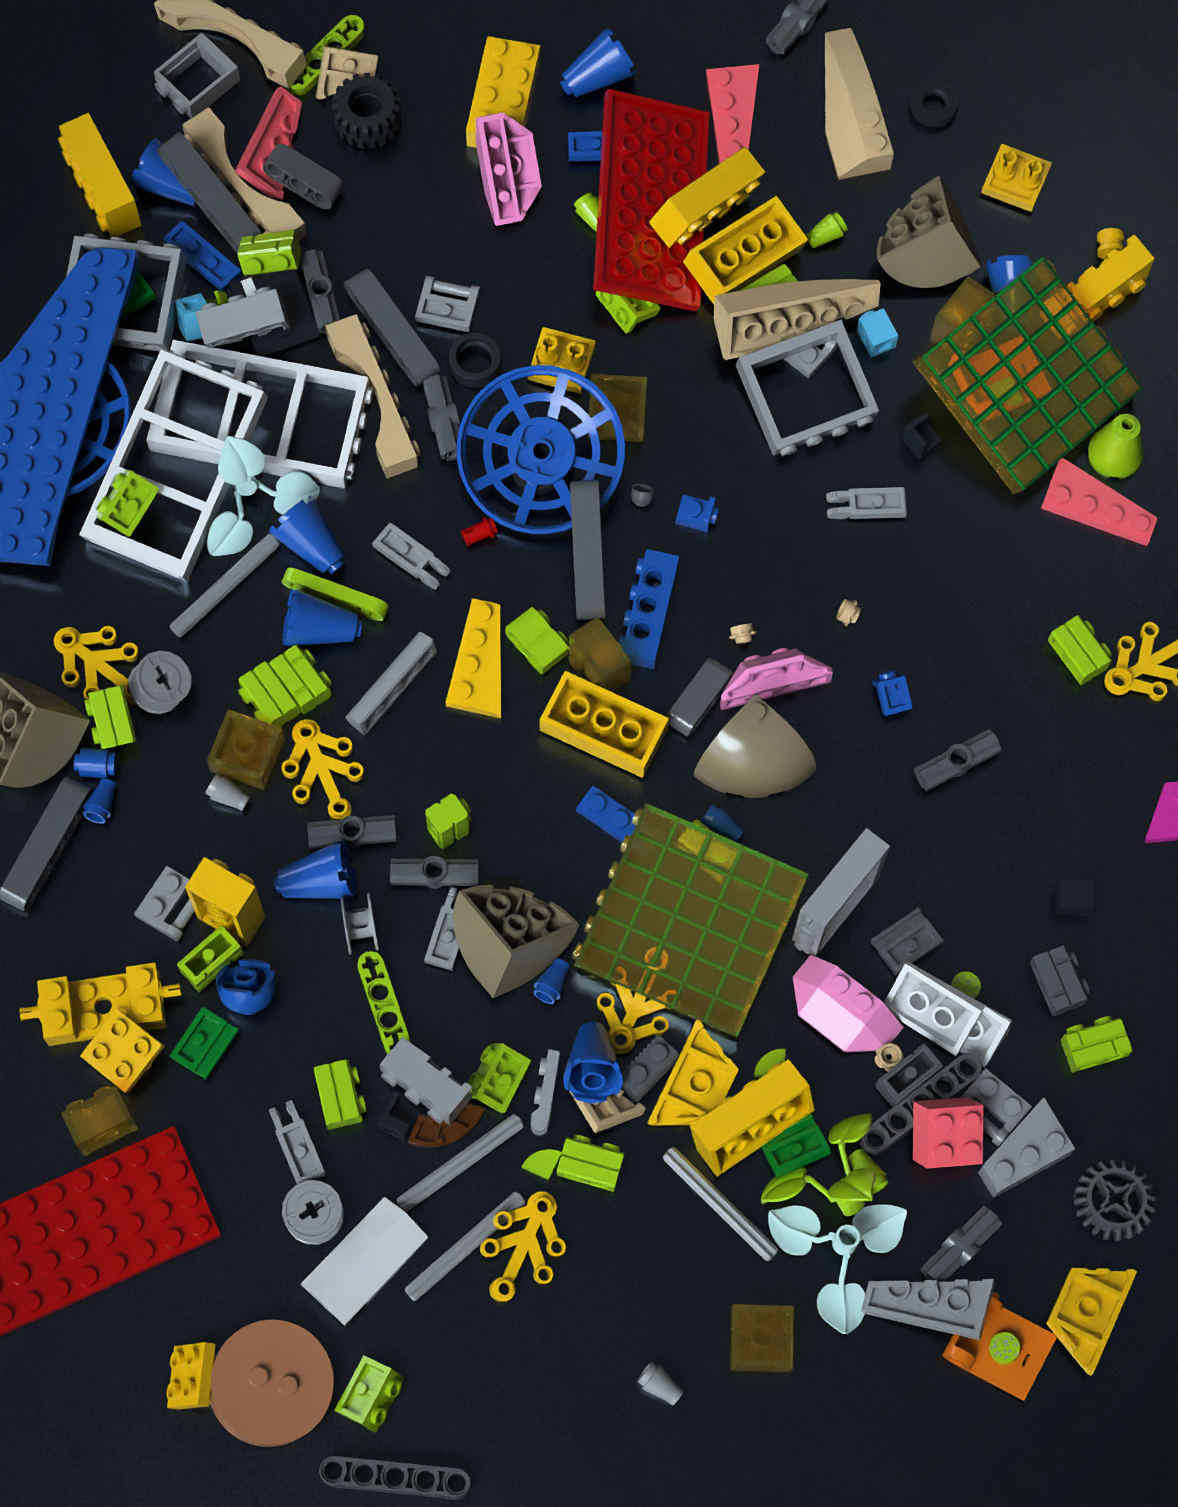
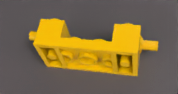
(70, 1007)

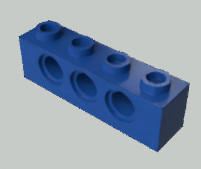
(664, 569)

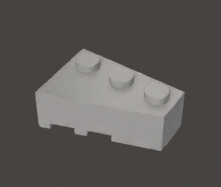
(242, 317)
(425, 1082)
(1027, 1151)

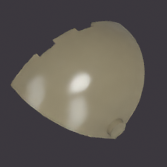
(928, 240)
(35, 732)
(756, 754)
(509, 935)

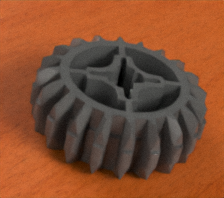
(1135, 1184)

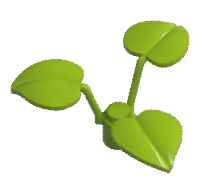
(849, 1191)

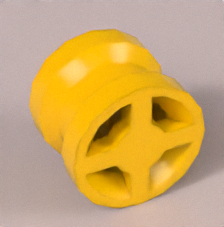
(1109, 240)

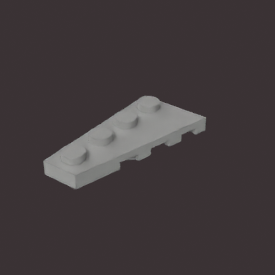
(941, 1306)

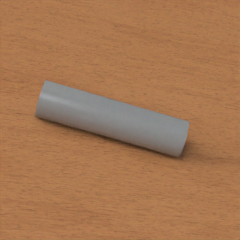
(392, 683)

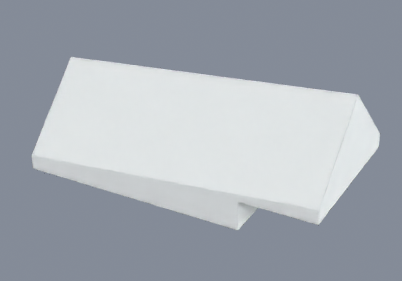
(946, 1014)
(365, 1260)

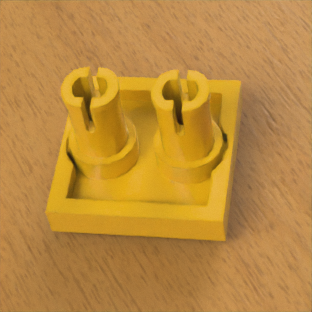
(1016, 177)
(562, 351)
(122, 1050)
(190, 1376)

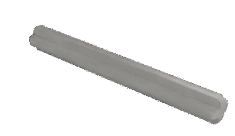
(224, 585)
(459, 1163)
(720, 1204)
(462, 1248)

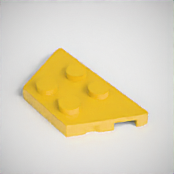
(696, 1082)
(1088, 1311)

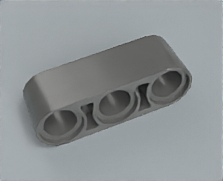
(303, 176)
(699, 696)

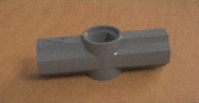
(795, 21)
(317, 278)
(442, 415)
(942, 767)
(372, 830)
(454, 872)
(961, 1245)

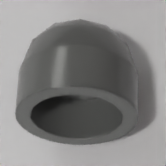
(642, 494)

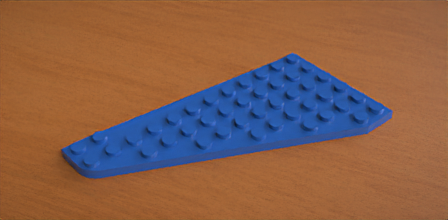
(50, 396)

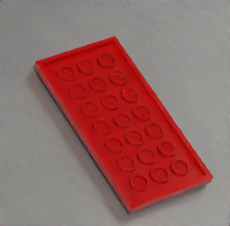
(646, 158)
(99, 1228)

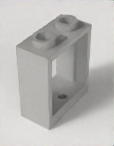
(197, 48)

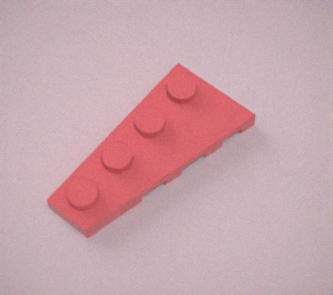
(732, 106)
(274, 128)
(1093, 503)

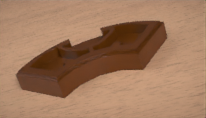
(431, 1134)

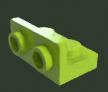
(627, 310)
(126, 502)
(498, 1076)
(370, 1393)

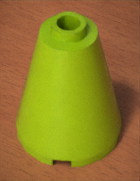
(1117, 447)

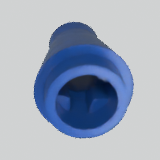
(99, 804)
(722, 823)
(551, 983)

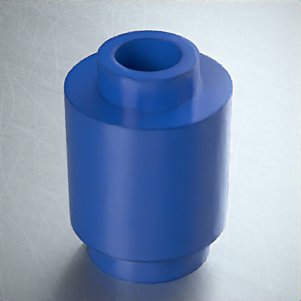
(95, 763)

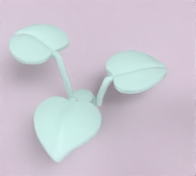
(238, 466)
(877, 1225)

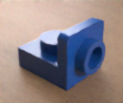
(697, 513)
(892, 692)

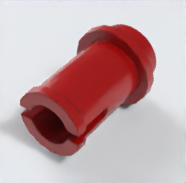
(479, 531)

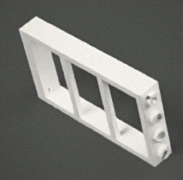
(273, 465)
(139, 552)

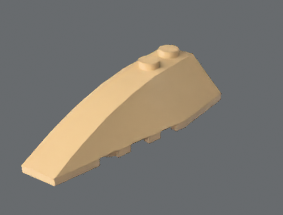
(852, 110)
(777, 312)

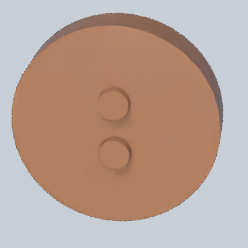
(271, 1383)

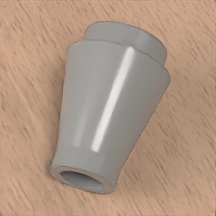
(226, 792)
(659, 1383)

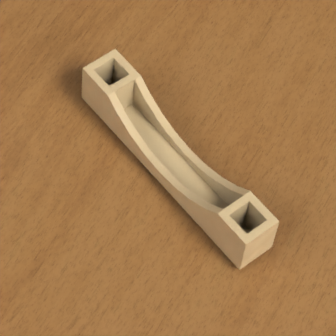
(280, 59)
(210, 141)
(352, 349)

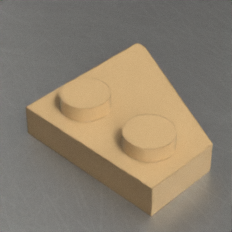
(341, 64)
(610, 1112)

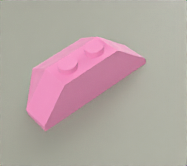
(507, 166)
(774, 676)
(842, 1008)

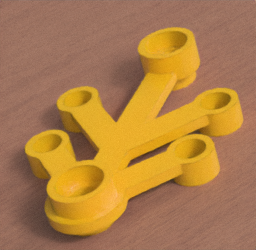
(93, 660)
(1146, 664)
(320, 765)
(635, 1008)
(525, 1242)

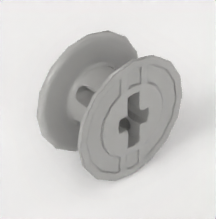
(154, 696)
(359, 923)
(329, 1217)

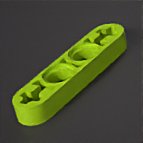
(335, 35)
(335, 594)
(387, 1005)

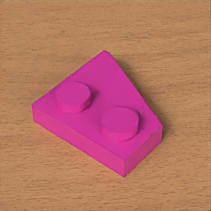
(1165, 817)

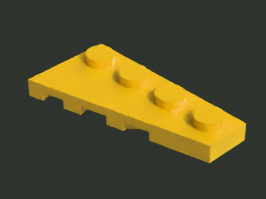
(477, 670)

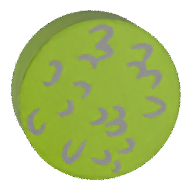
(967, 983)
(1004, 1348)

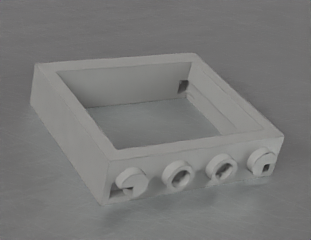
(145, 249)
(811, 436)
(840, 893)

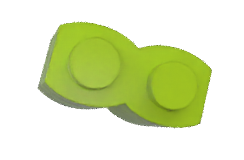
(537, 640)

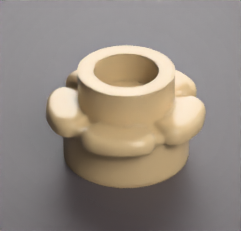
(848, 612)
(742, 633)
(892, 1049)

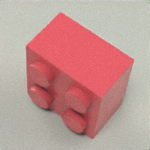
(948, 1132)

